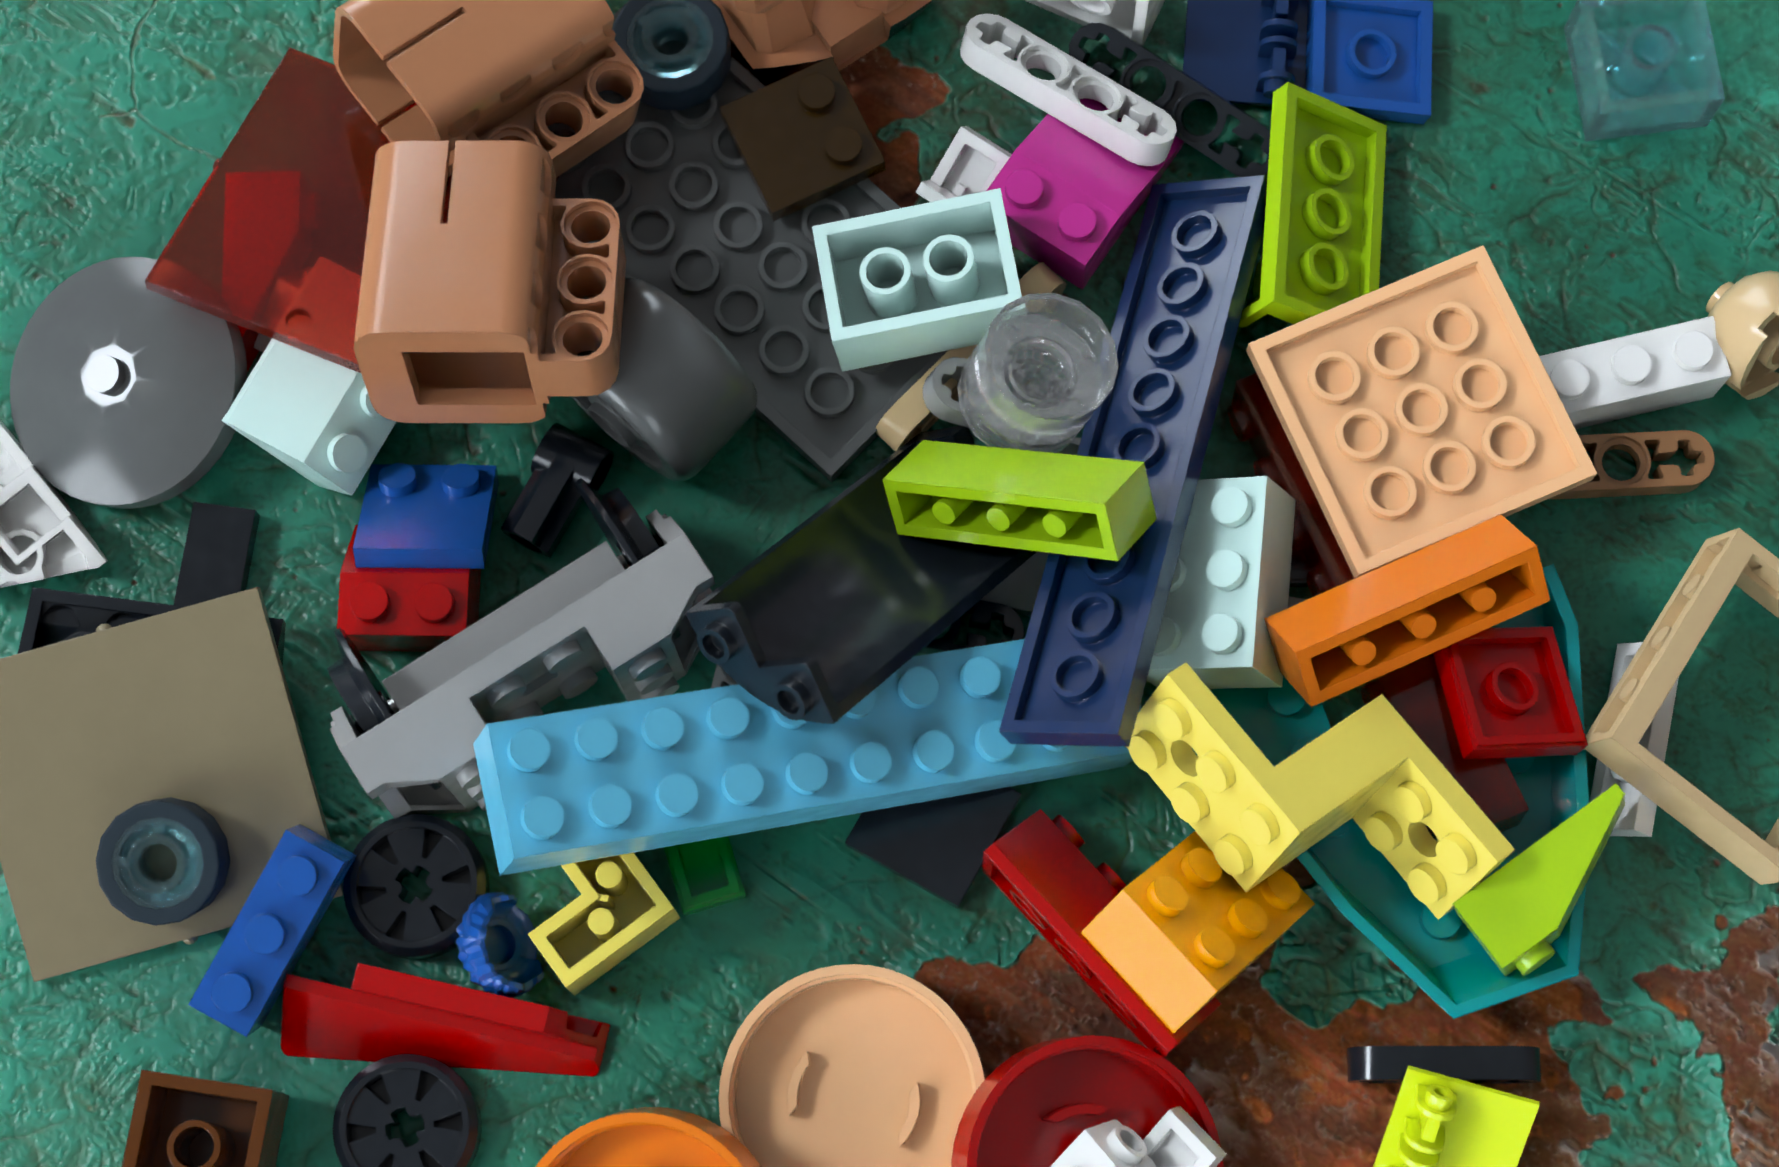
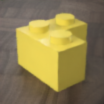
(606, 923)

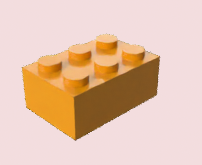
(1191, 929)

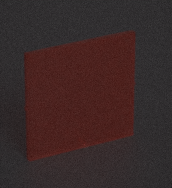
(284, 216)

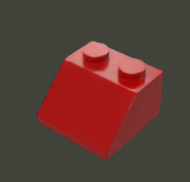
(405, 605)

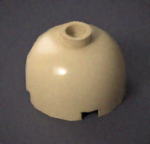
(1749, 331)

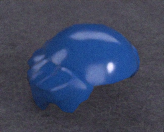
(497, 946)

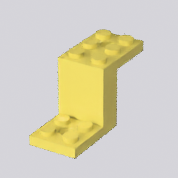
(1268, 814)

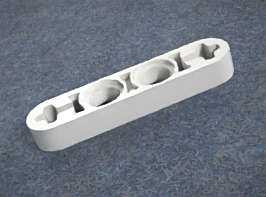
(1072, 83)

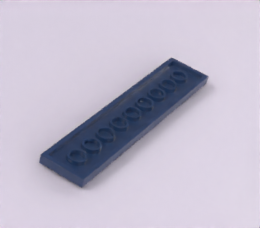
(1173, 347)

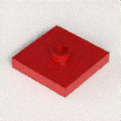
(1510, 695)

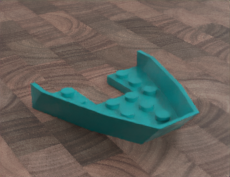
(1375, 898)

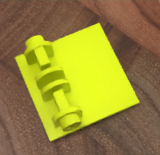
(1454, 1124)

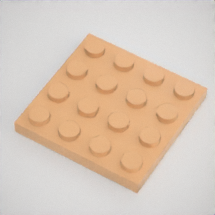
(1420, 411)

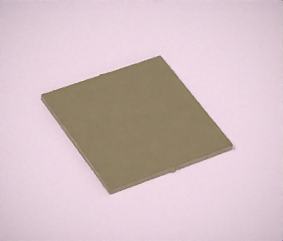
(131, 717)

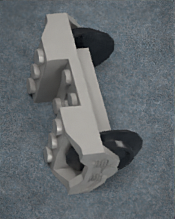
(521, 657)

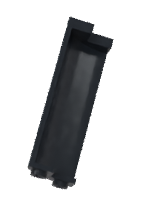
(844, 600)

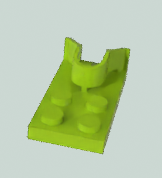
(1319, 208)

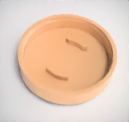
(849, 1073)

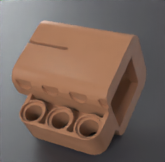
(489, 71)
(489, 307)

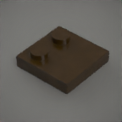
(802, 138)

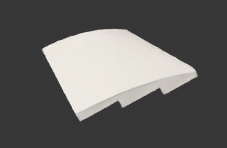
(36, 524)

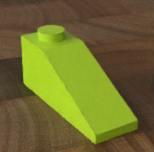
(1533, 895)

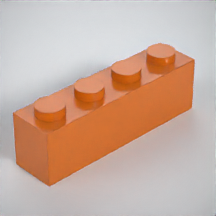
(1407, 609)

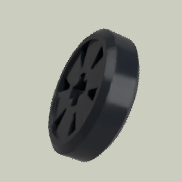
(377, 897)
(425, 1091)

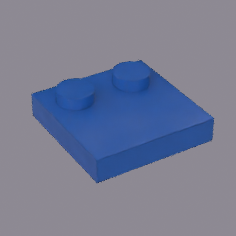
(1372, 56)
(426, 516)

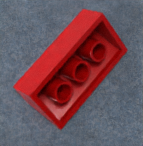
(1060, 895)

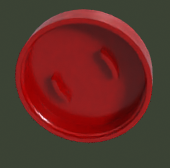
(1061, 1087)

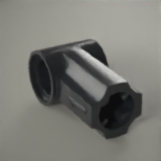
(551, 492)

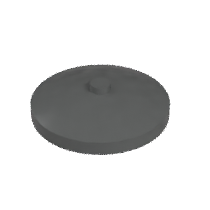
(124, 387)

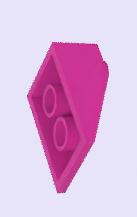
(1072, 196)

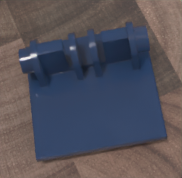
(1246, 47)

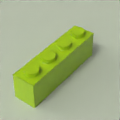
(1021, 499)

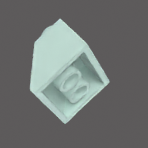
(310, 416)

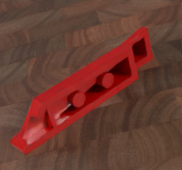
(453, 1024)

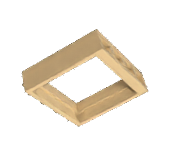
(1616, 732)

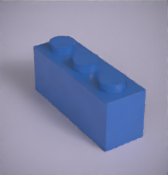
(272, 930)

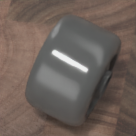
(674, 388)

